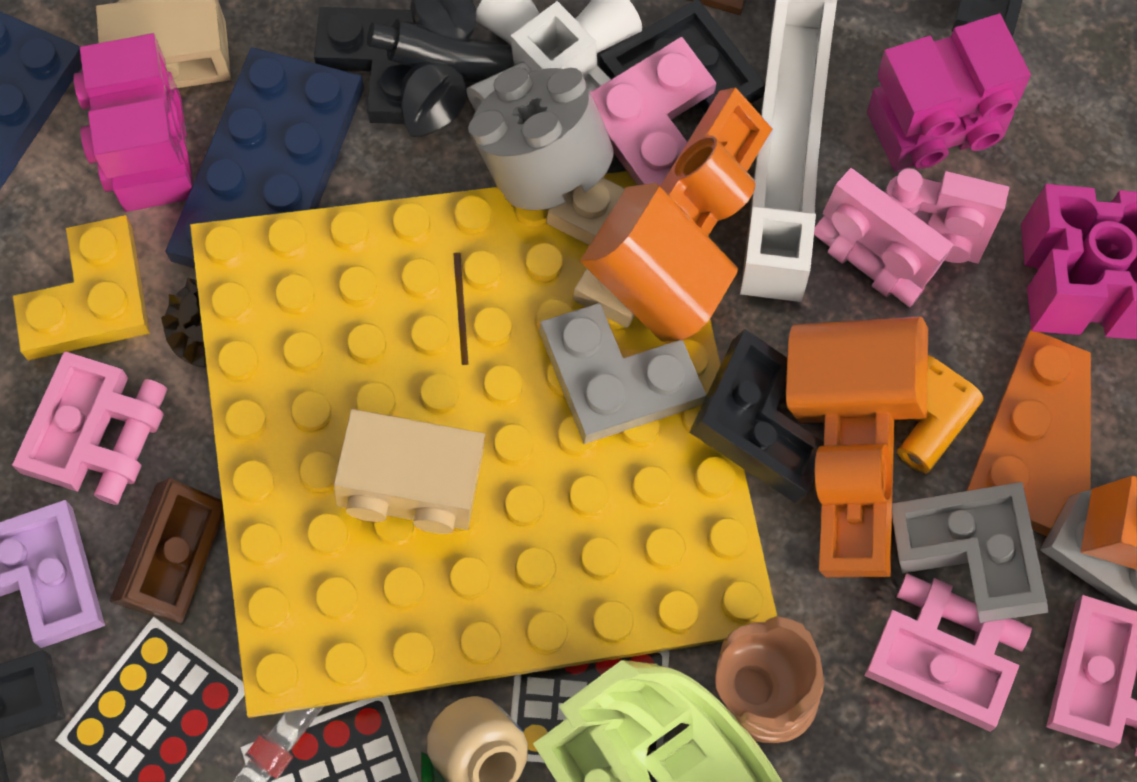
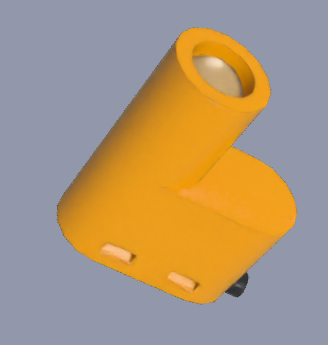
(949, 407)

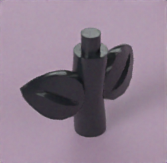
(439, 60)

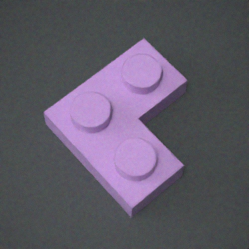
(50, 568)

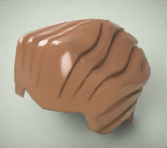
(771, 678)

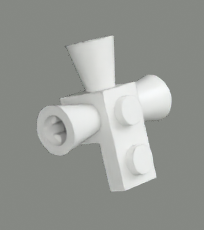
(556, 37)

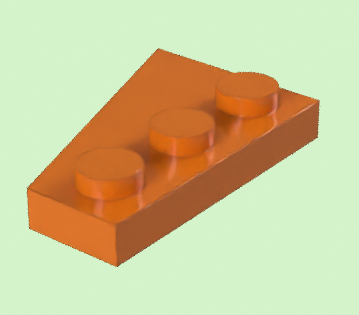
(1041, 429)

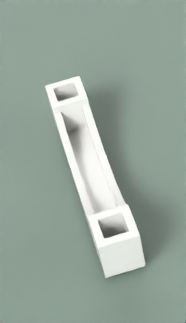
(787, 164)

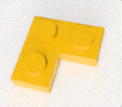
(98, 306)

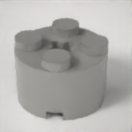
(541, 136)

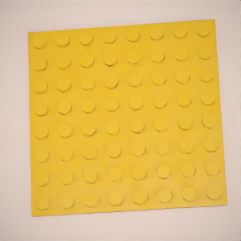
(567, 541)

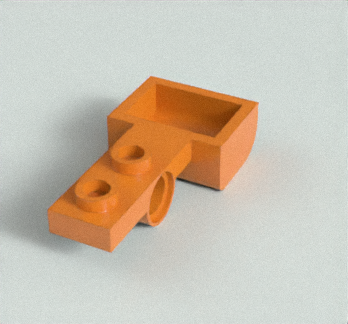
(656, 237)
(857, 383)

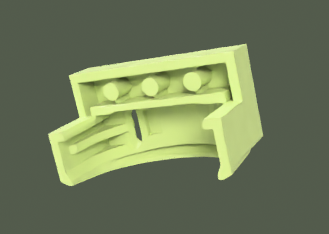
(632, 708)

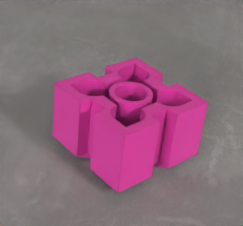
(947, 93)
(134, 122)
(1082, 261)

